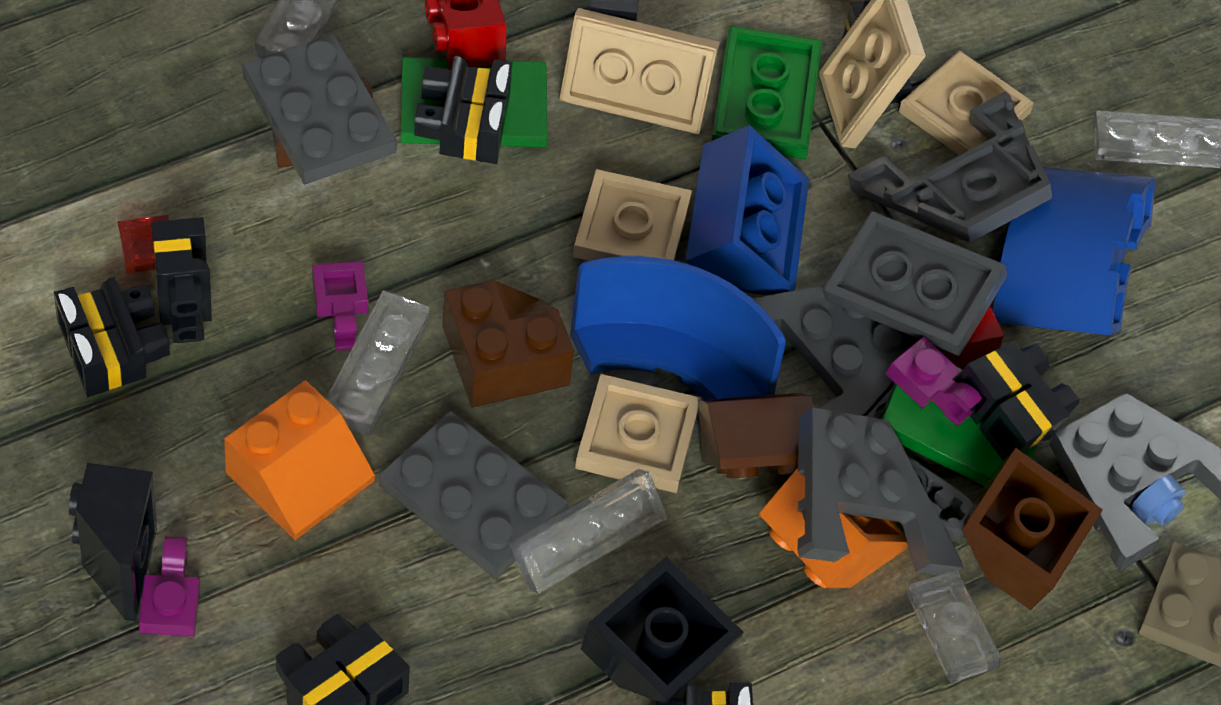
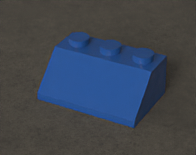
(748, 214)

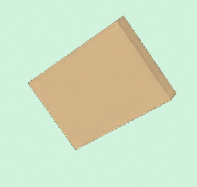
(870, 67)
(638, 71)

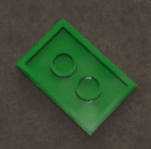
(770, 86)
(526, 111)
(937, 438)

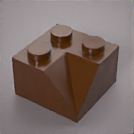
(505, 342)
(1027, 528)

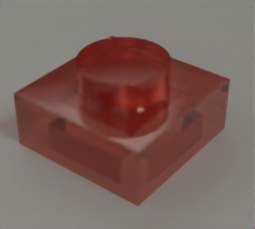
(137, 243)

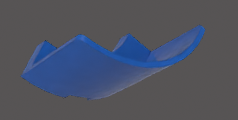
(1071, 252)
(677, 320)

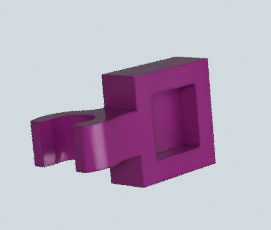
(341, 293)
(931, 377)
(171, 599)

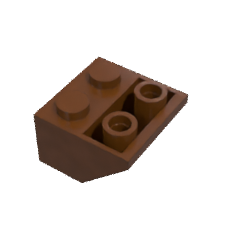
(752, 433)

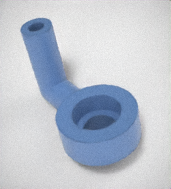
(1159, 501)

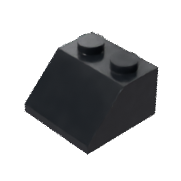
(115, 531)
(659, 634)

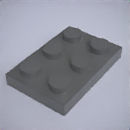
(319, 108)
(915, 283)
(470, 492)

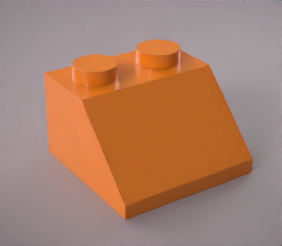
(297, 460)
(869, 539)

